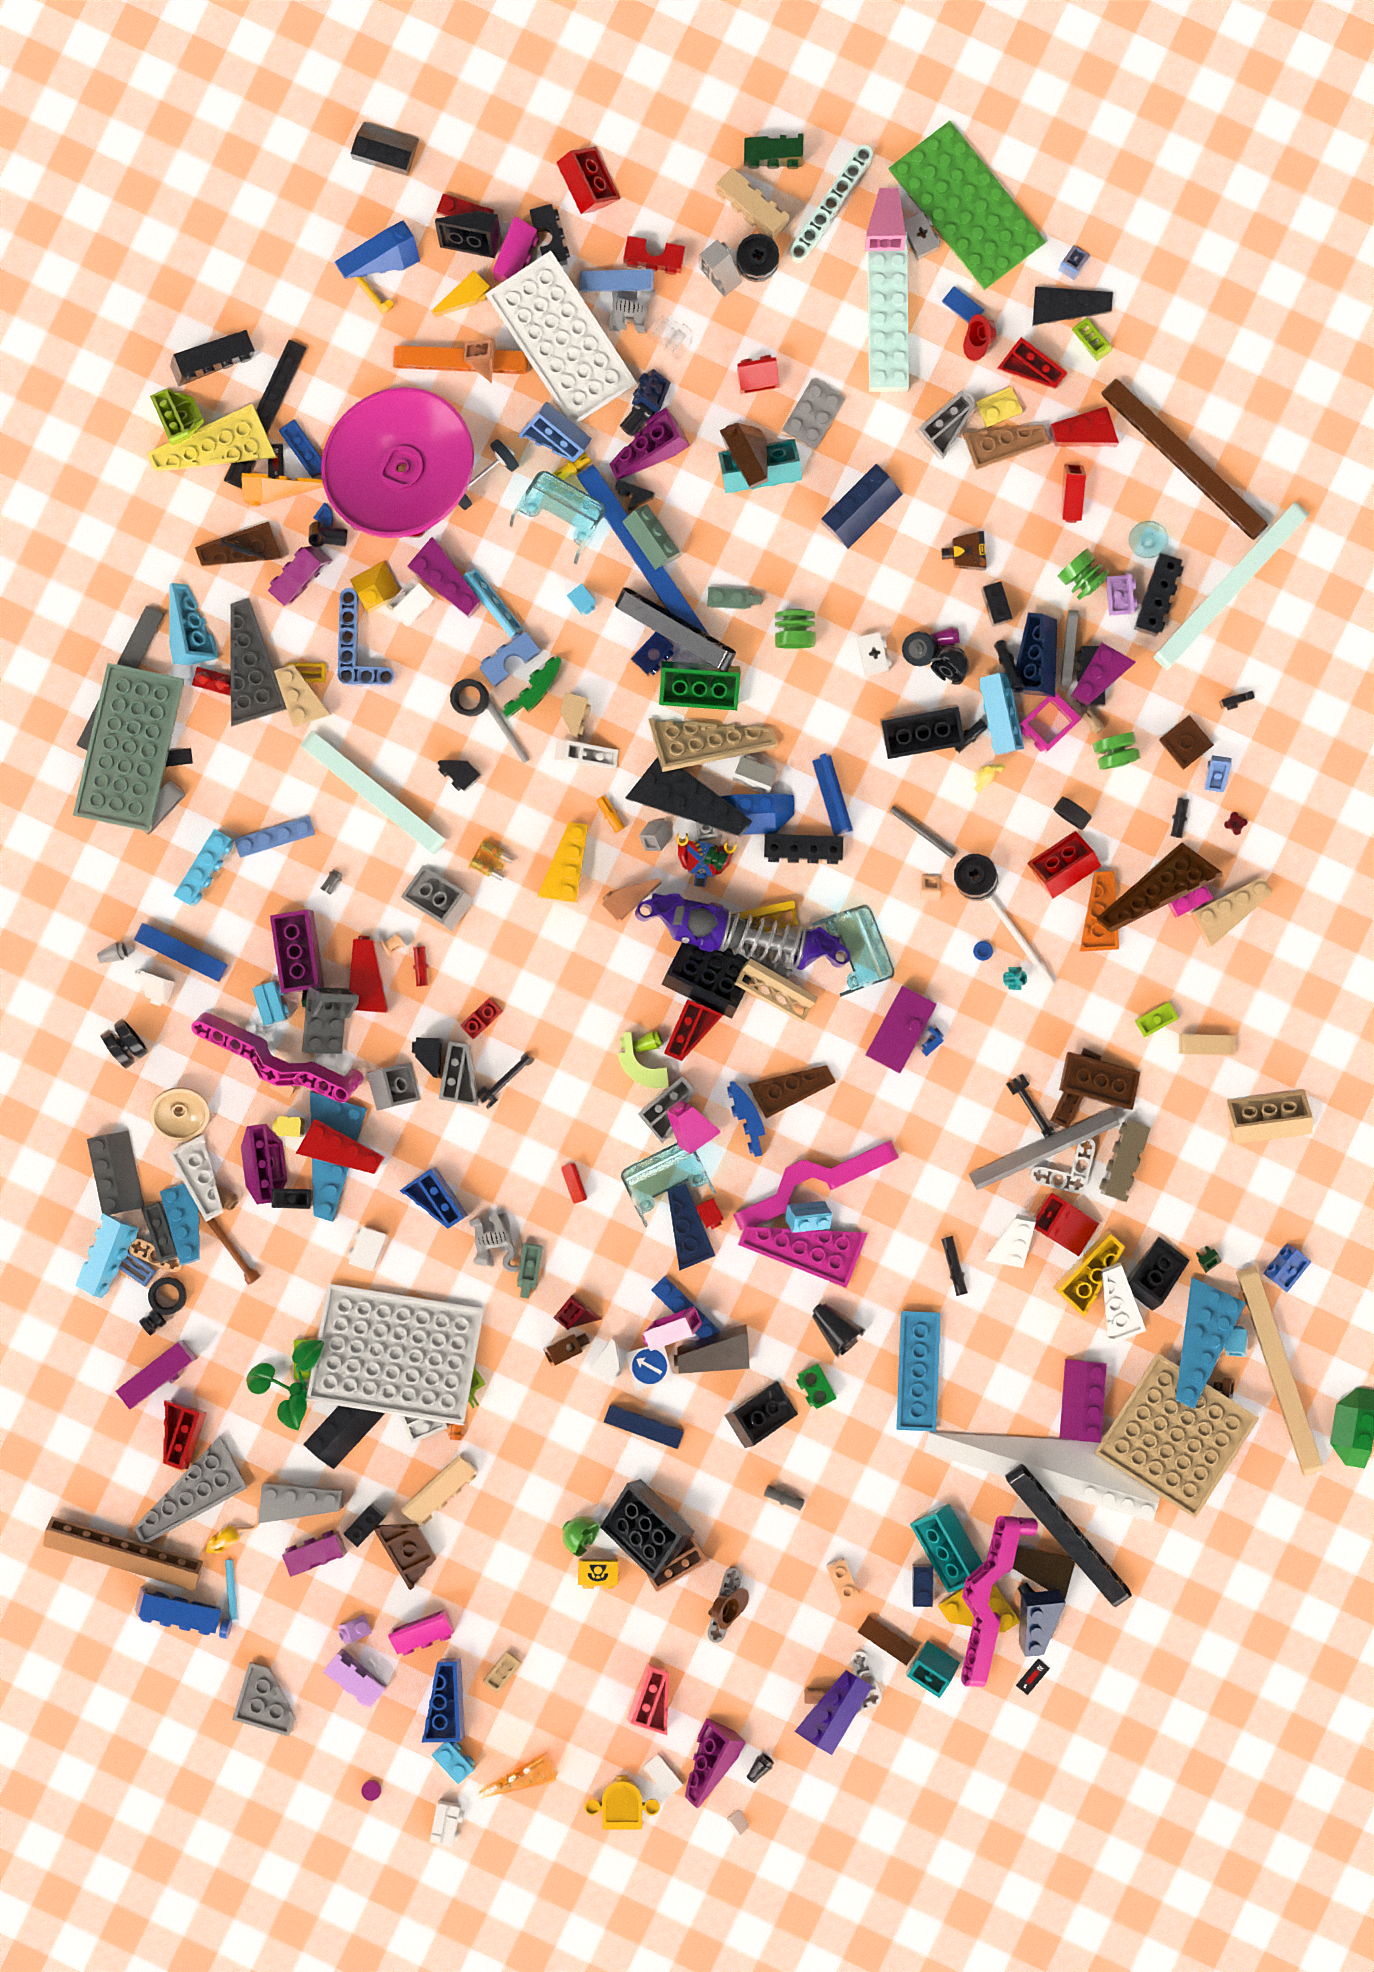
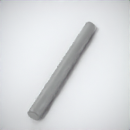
(507, 732)

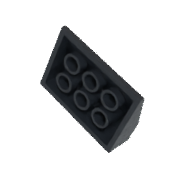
(707, 977)
(646, 1528)

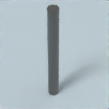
(923, 832)

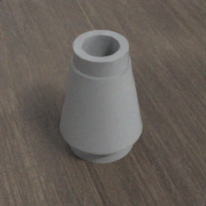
(113, 953)

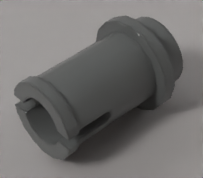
(332, 880)

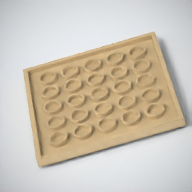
(1172, 1446)

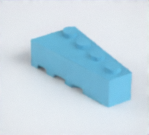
(106, 1255)

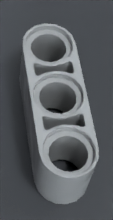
(168, 799)

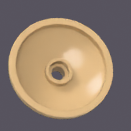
(179, 1123)

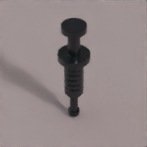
(241, 548)

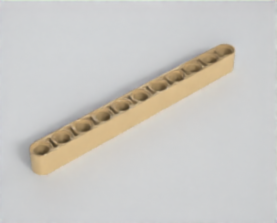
(1279, 1370)

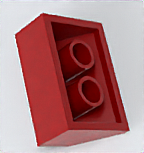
(588, 179)
(1064, 864)

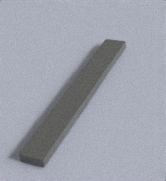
(130, 657)

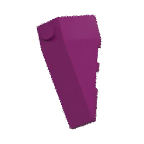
(657, 442)
(716, 1754)

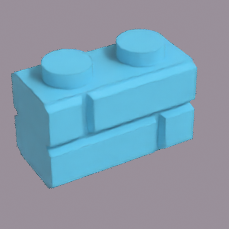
(270, 1003)
(808, 1216)

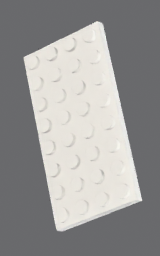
(561, 338)

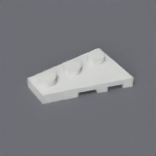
(1014, 1243)

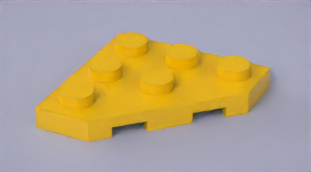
(957, 1611)

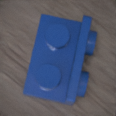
(1287, 1267)

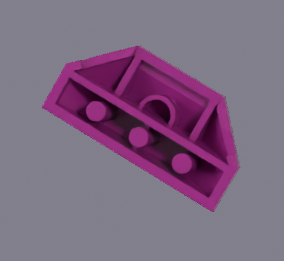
(263, 1162)

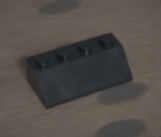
(922, 731)
(341, 1433)

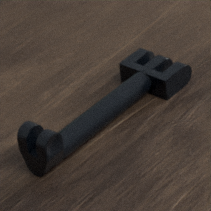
(1020, 1089)
(489, 1093)

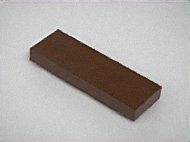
(887, 1640)

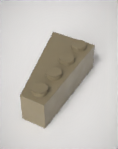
(1125, 1160)

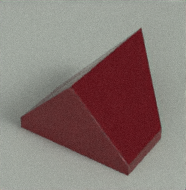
(575, 1313)

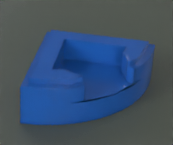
(324, 515)

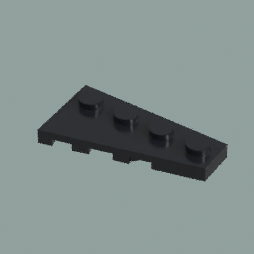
(1068, 304)

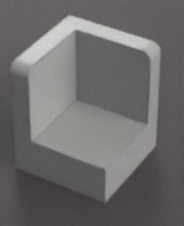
(655, 836)

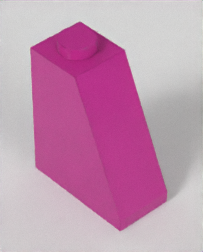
(690, 1127)

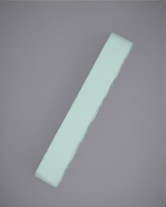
(834, 195)

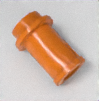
(456, 1432)

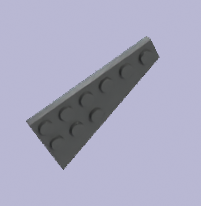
(252, 676)

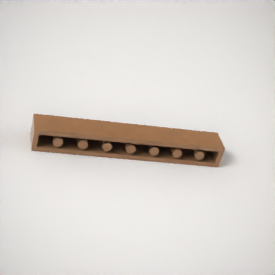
(122, 1553)

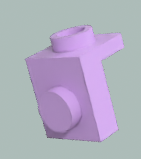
(354, 1629)

